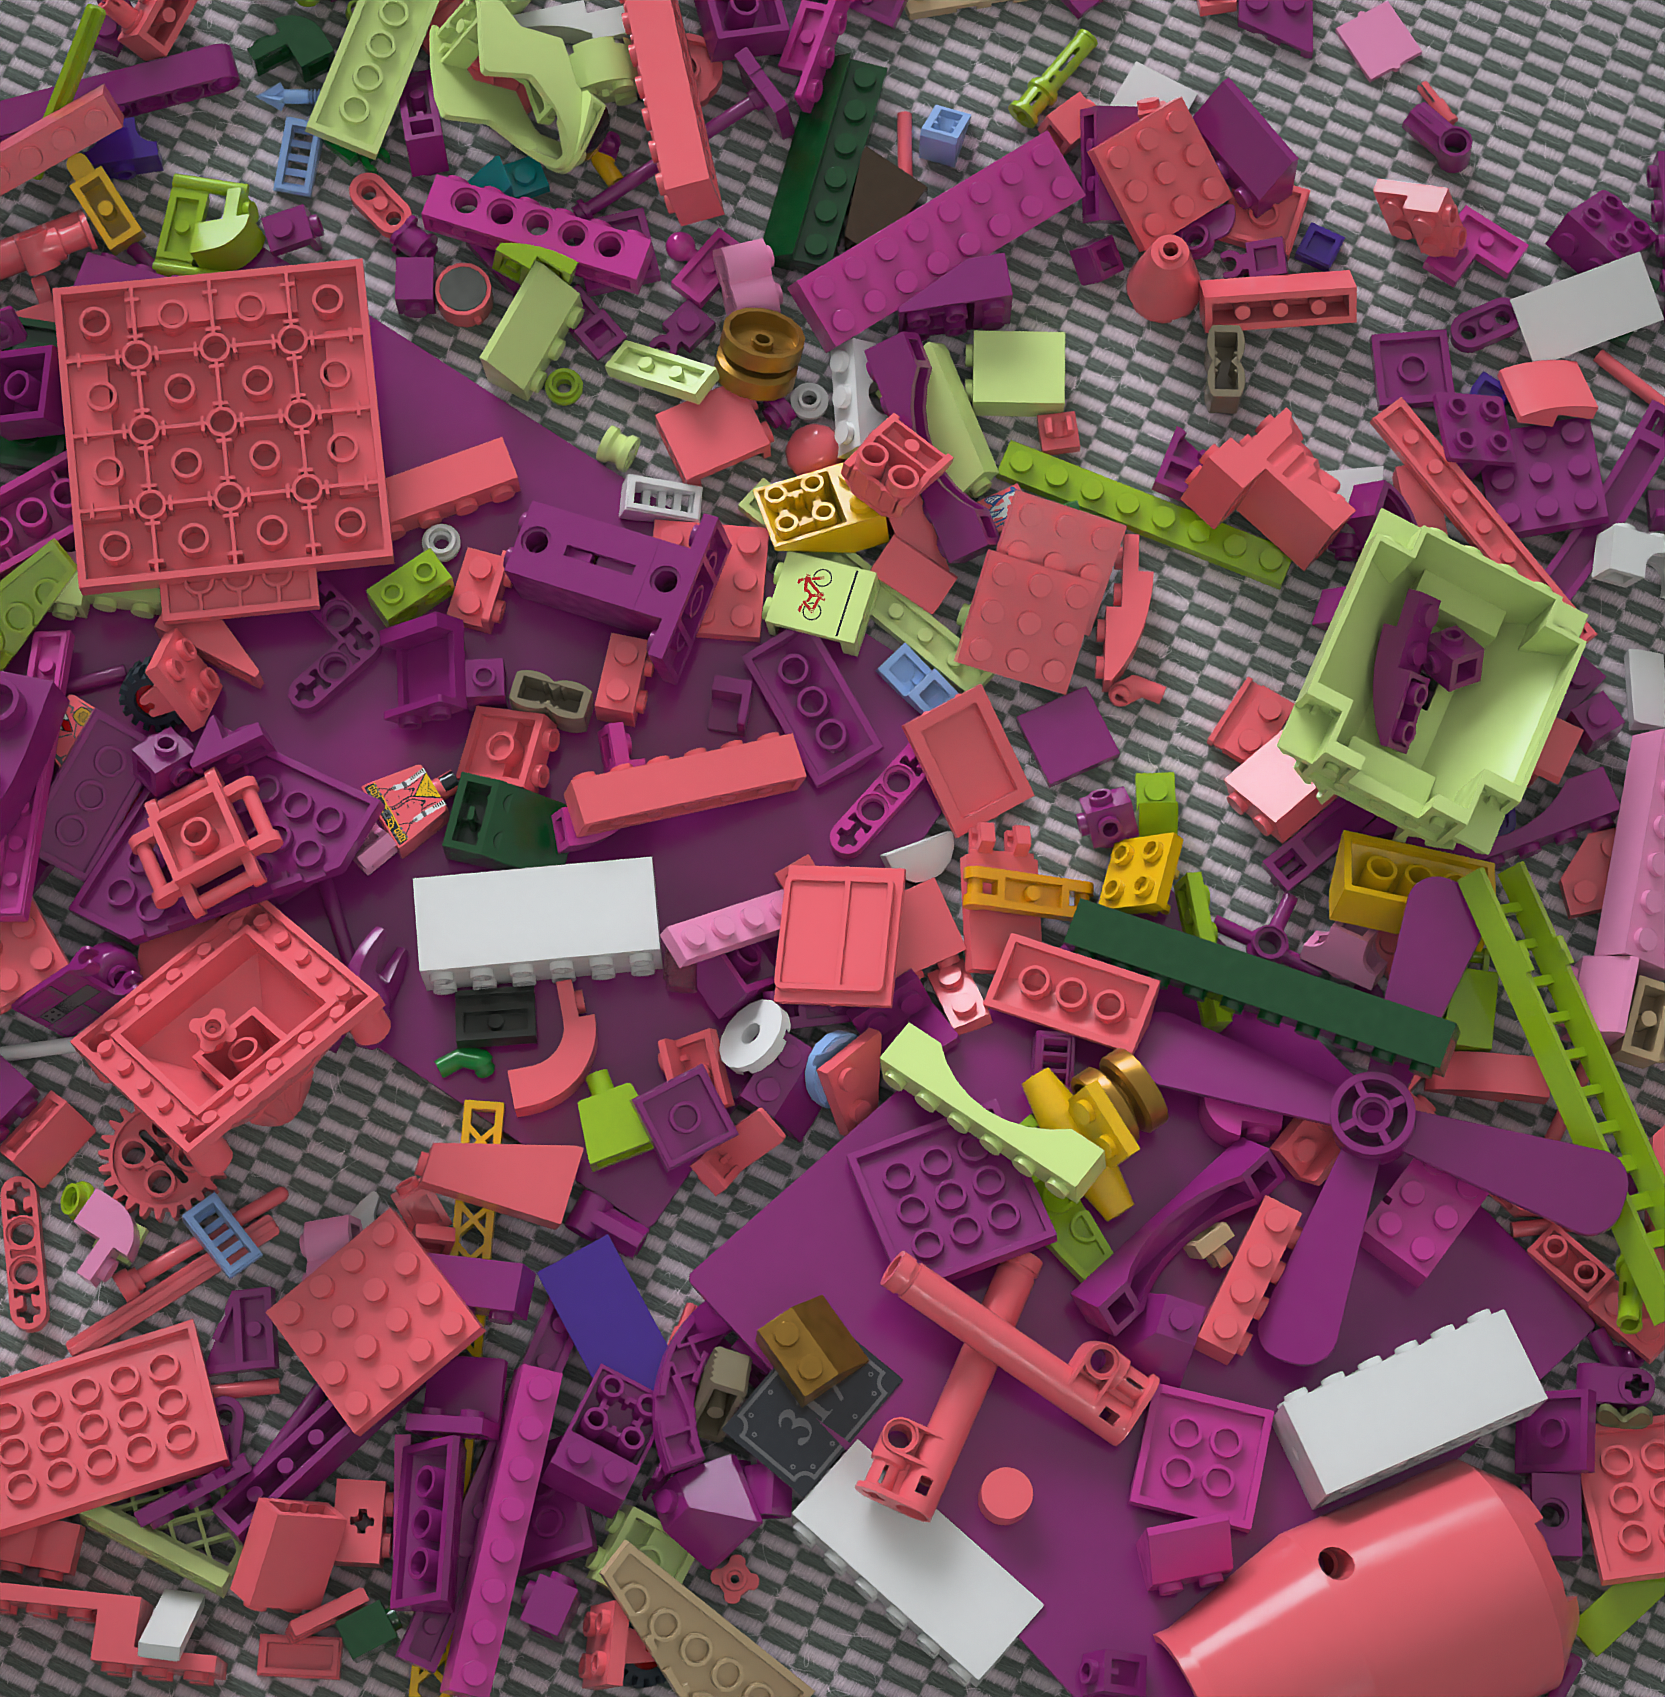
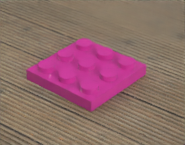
(1201, 1456)

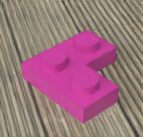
(1484, 243)

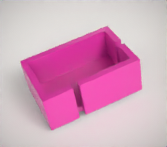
(1420, 1220)

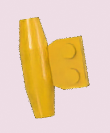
(1097, 1120)

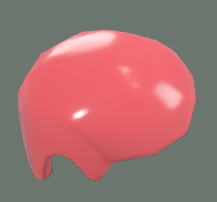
(812, 449)

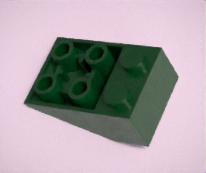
(501, 826)

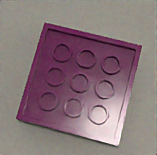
(949, 1200)

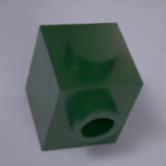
(369, 1630)

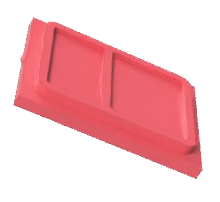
(968, 760)

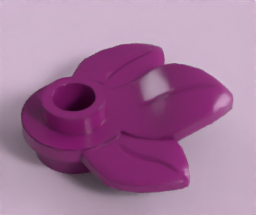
(1208, 228)

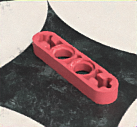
(21, 1254)

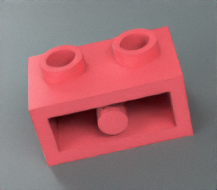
(623, 680)

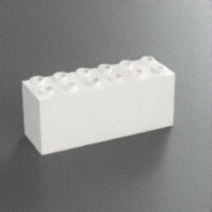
(537, 924)
(1407, 1407)
(918, 1570)

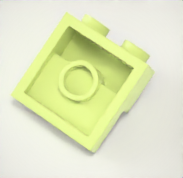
(647, 1536)

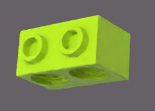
(411, 590)

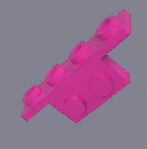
(811, 47)

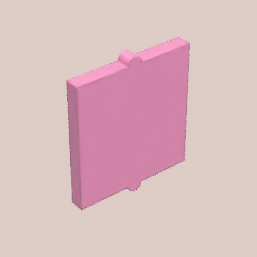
(1378, 41)

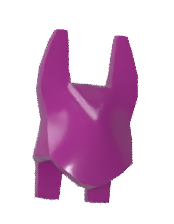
(385, 983)

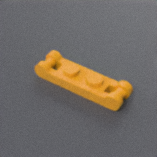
(1024, 893)

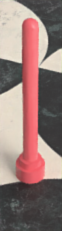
(133, 1280)

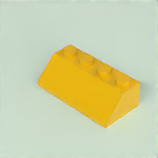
(1377, 875)

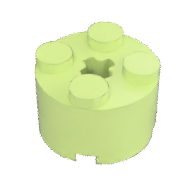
(605, 70)

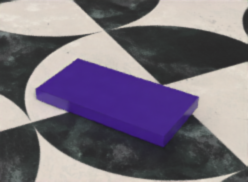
(605, 1312)

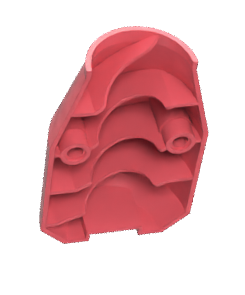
(1419, 1597)

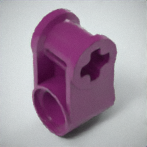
(1611, 1383)

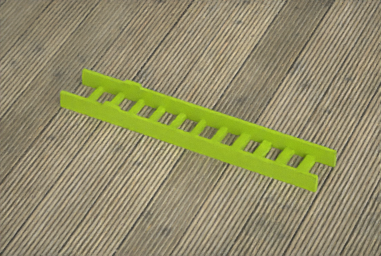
(1554, 962)

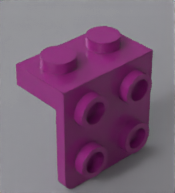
(1599, 233)

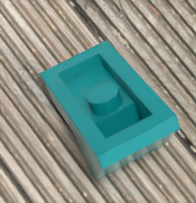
(514, 179)

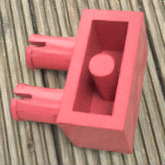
(151, 25)

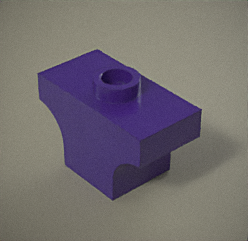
(126, 153)

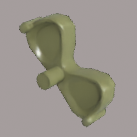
(1636, 1419)

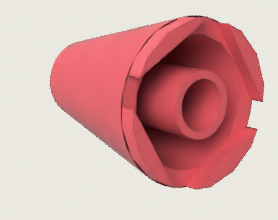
(1164, 281)

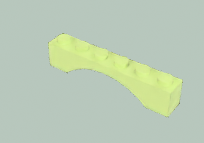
(1057, 1156)

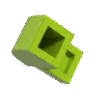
(229, 241)

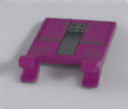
(73, 997)

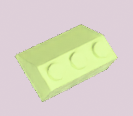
(532, 333)

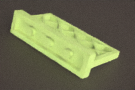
(166, 1549)

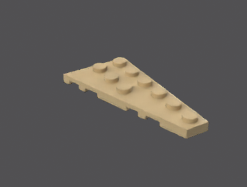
(689, 1639)

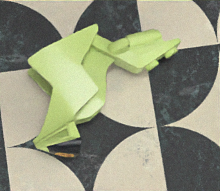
(532, 59)

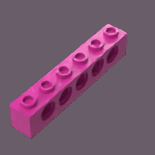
(451, 193)

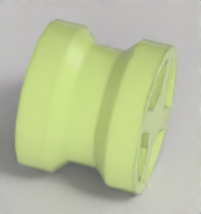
(618, 449)

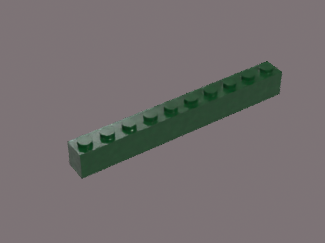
(1266, 989)

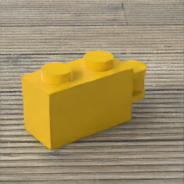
(103, 204)

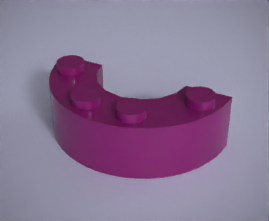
(1367, 501)

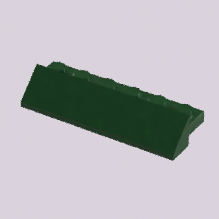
(824, 166)

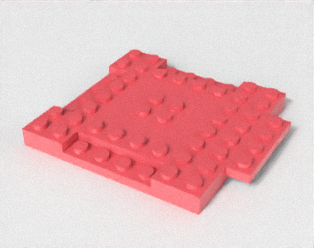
(223, 436)

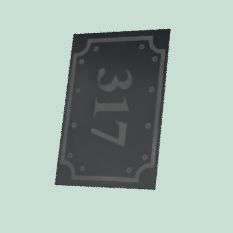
(791, 1437)

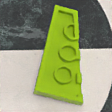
(29, 595)

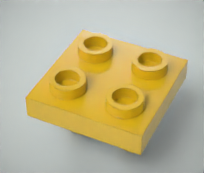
(1142, 874)

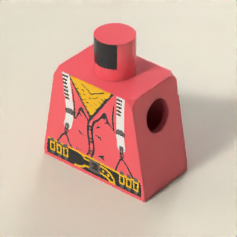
(413, 805)

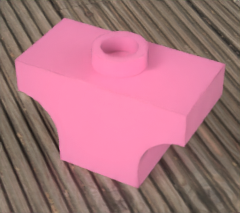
(1346, 953)

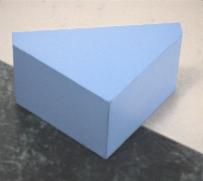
(943, 135)

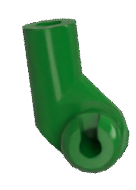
(466, 1058)

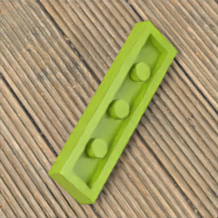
(1195, 919)

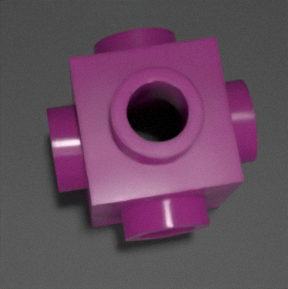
(1453, 658)
(163, 761)
(1107, 817)

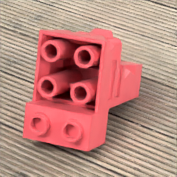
(1274, 486)

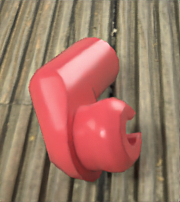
(1134, 688)

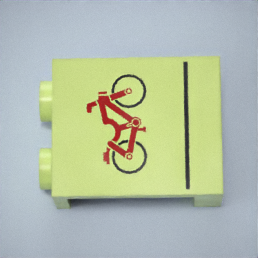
(822, 600)

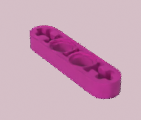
(882, 794)

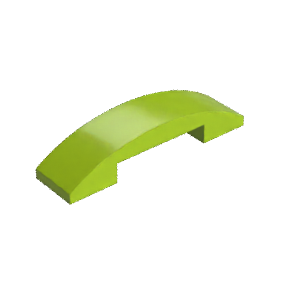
(1616, 1612)

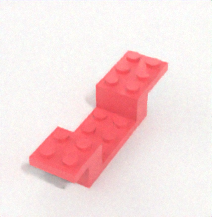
(117, 1631)

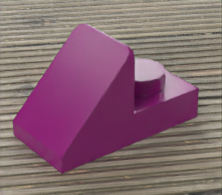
(229, 751)

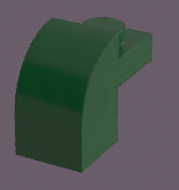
(297, 41)

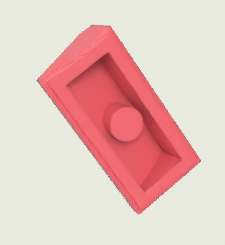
(913, 574)

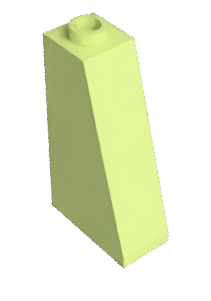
(955, 425)

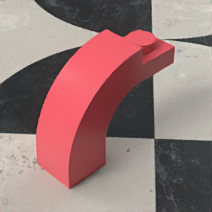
(559, 1076)

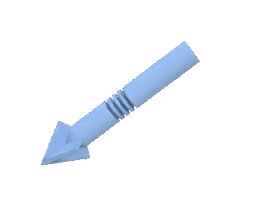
(278, 96)

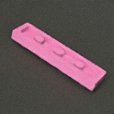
(724, 929)

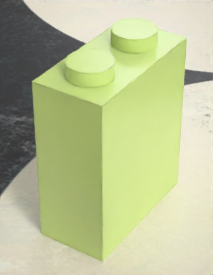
(1016, 373)

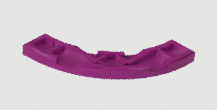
(676, 1388)

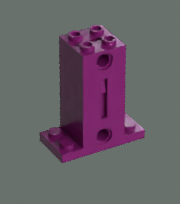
(621, 577)

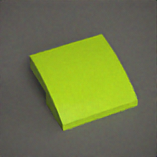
(517, 259)

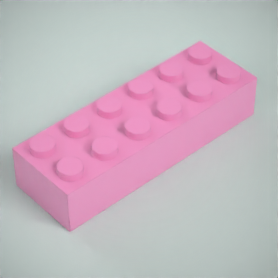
(1635, 887)

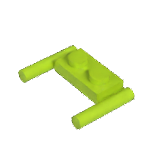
(185, 207)

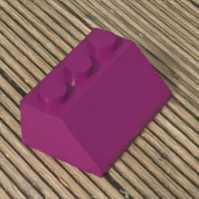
(1246, 149)

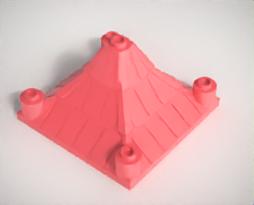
(280, 997)

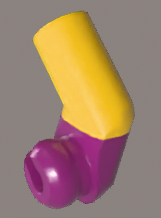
(605, 159)

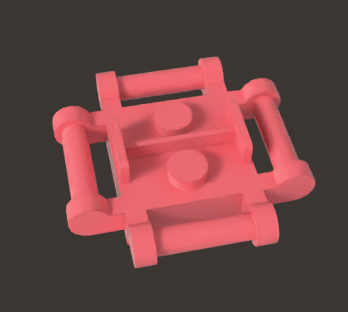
(204, 840)

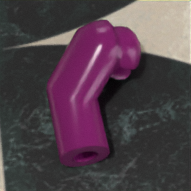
(1613, 1354)

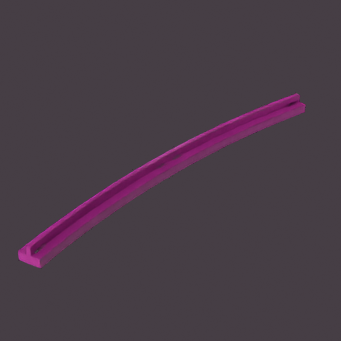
(1568, 569)

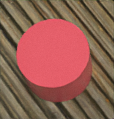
(1005, 1496)

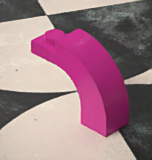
(615, 750)

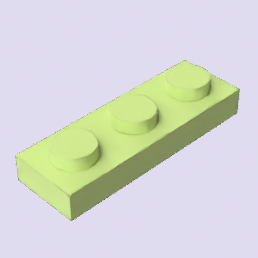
(662, 371)

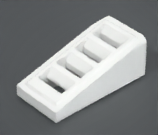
(648, 486)

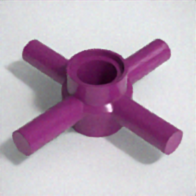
(1273, 933)

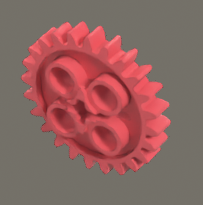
(137, 1179)

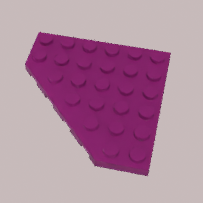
(314, 813)

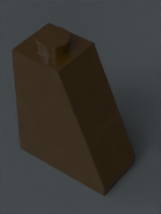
(880, 197)

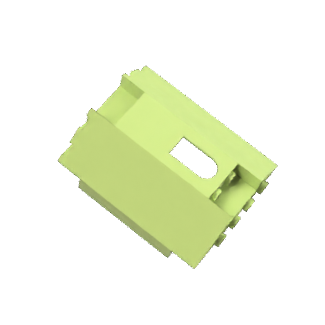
(1471, 743)

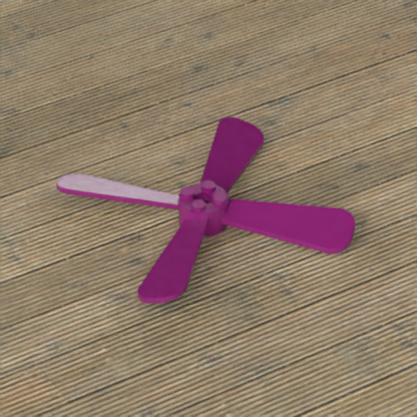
(1547, 1177)

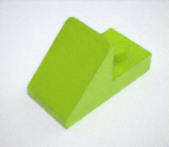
(1156, 803)

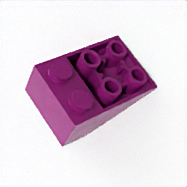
(963, 299)
(603, 1443)

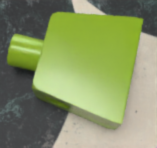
(610, 1122)

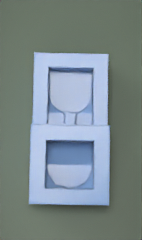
(915, 680)

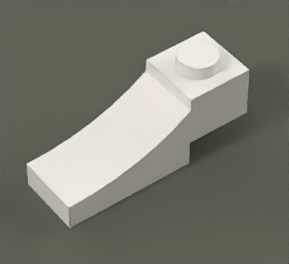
(574, 24)

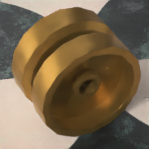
(759, 354)
(1128, 1089)

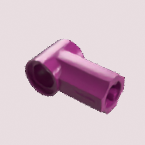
(1437, 135)
(596, 1217)

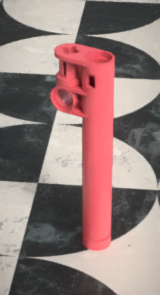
(45, 245)
(1070, 1386)
(937, 1447)

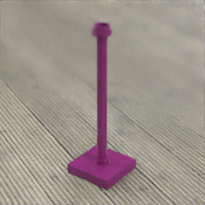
(760, 96)

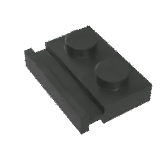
(495, 1017)

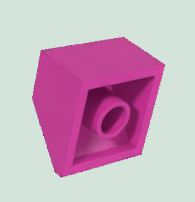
(1186, 1553)

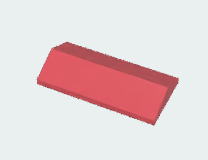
(1072, 994)

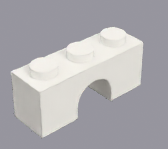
(851, 389)
(1623, 555)

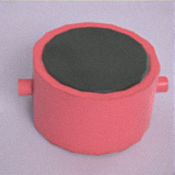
(464, 294)

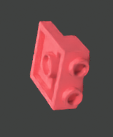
(1423, 215)
(510, 747)

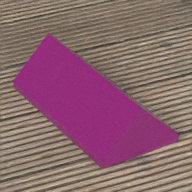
(429, 1526)

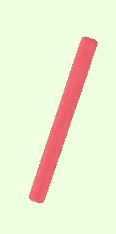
(166, 1291)

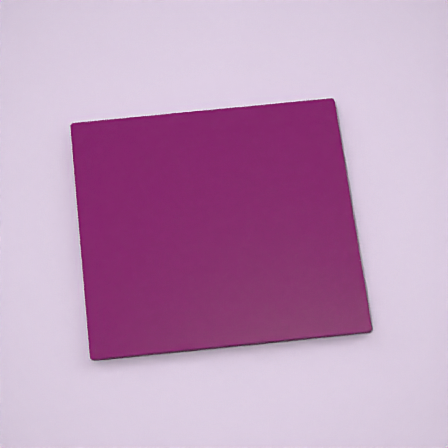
(1080, 1532)

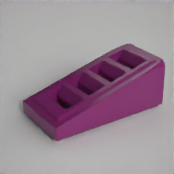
(1054, 1039)

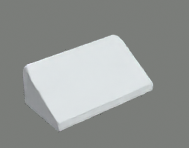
(1645, 689)

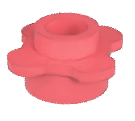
(208, 1041)
(731, 1590)

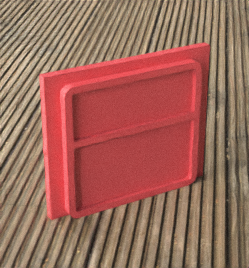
(839, 936)

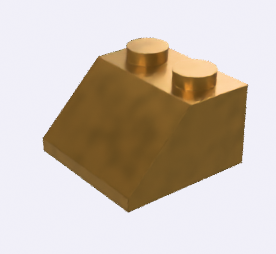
(810, 1349)

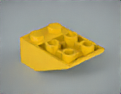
(819, 514)

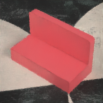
(47, 1139)

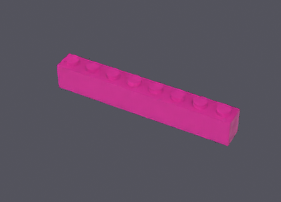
(501, 1532)

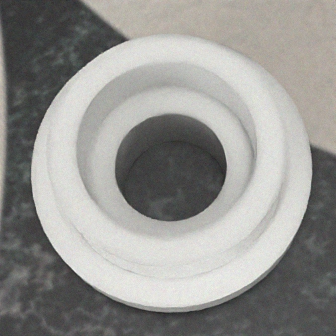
(812, 411)
(439, 532)

